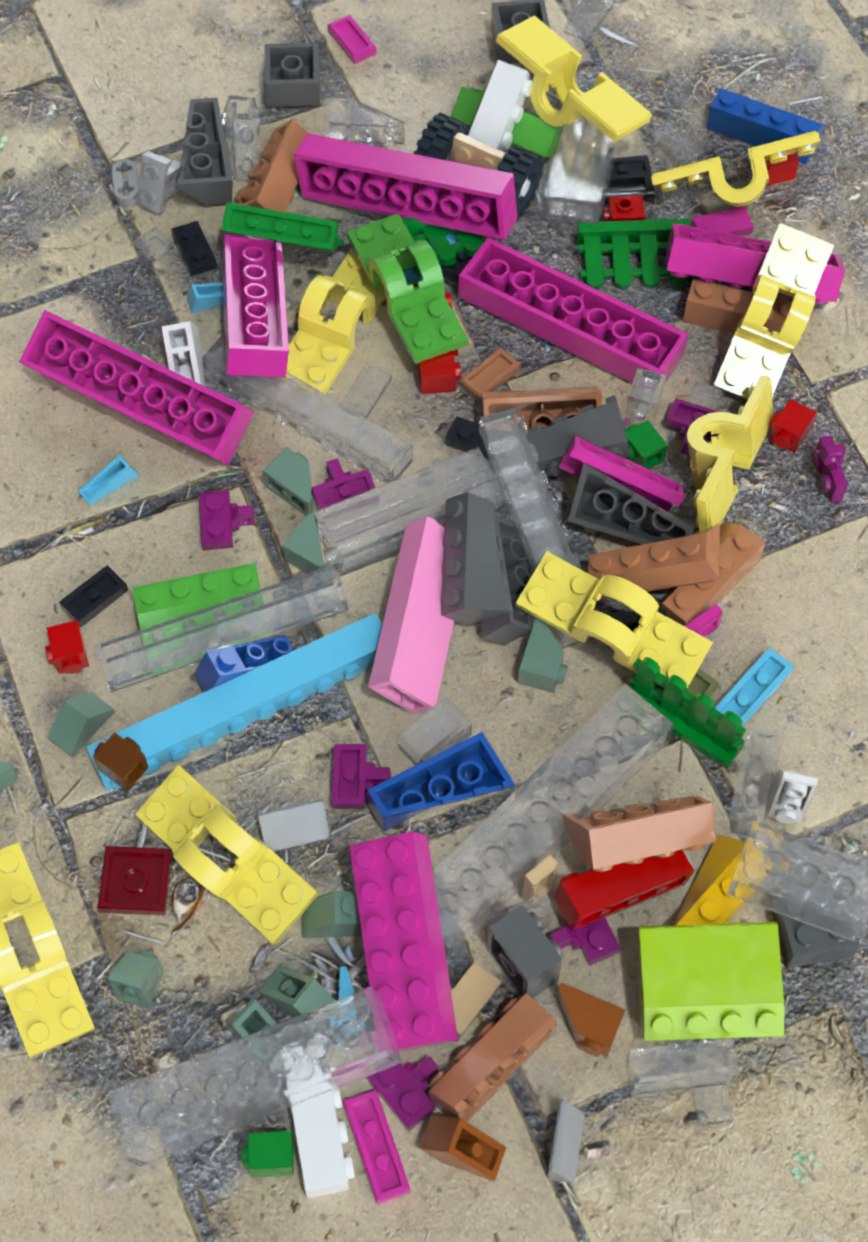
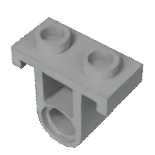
(156, 181)

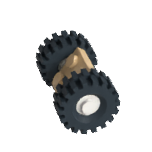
(449, 140)

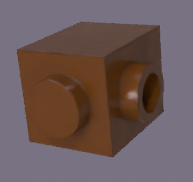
(120, 760)

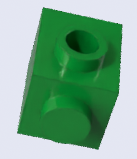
(646, 445)
(269, 1154)

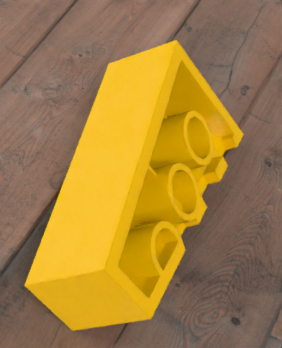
(708, 896)

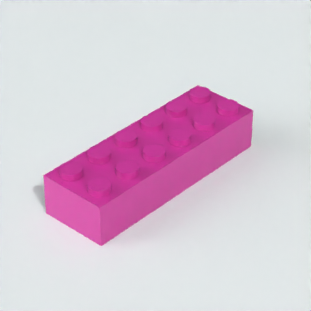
(734, 260)
(254, 307)
(404, 938)

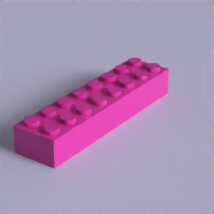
(407, 184)
(569, 313)
(137, 387)

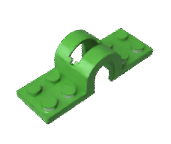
(418, 313)

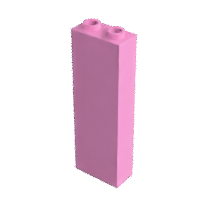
(413, 632)

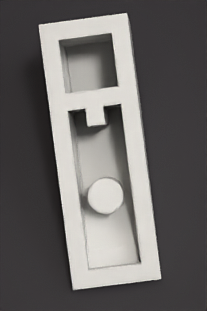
(184, 350)

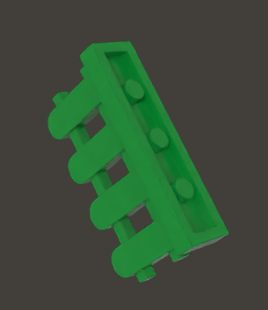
(281, 227)
(436, 238)
(620, 240)
(693, 716)

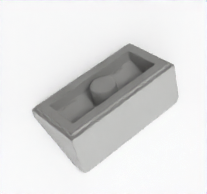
(294, 825)
(566, 1143)

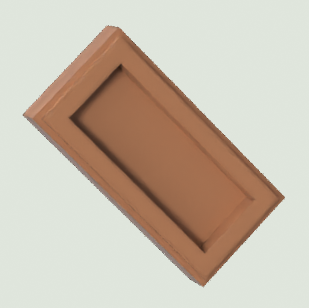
(490, 374)

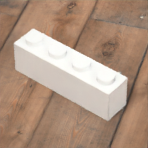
(501, 106)
(320, 1145)

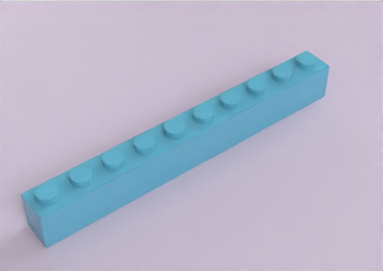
(252, 696)

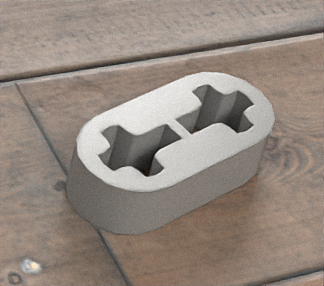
(121, 183)

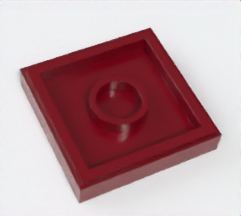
(135, 880)

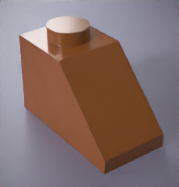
(590, 1019)
(462, 1146)

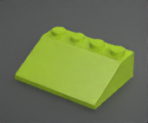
(710, 981)

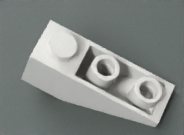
(791, 796)

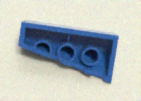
(755, 121)
(448, 777)

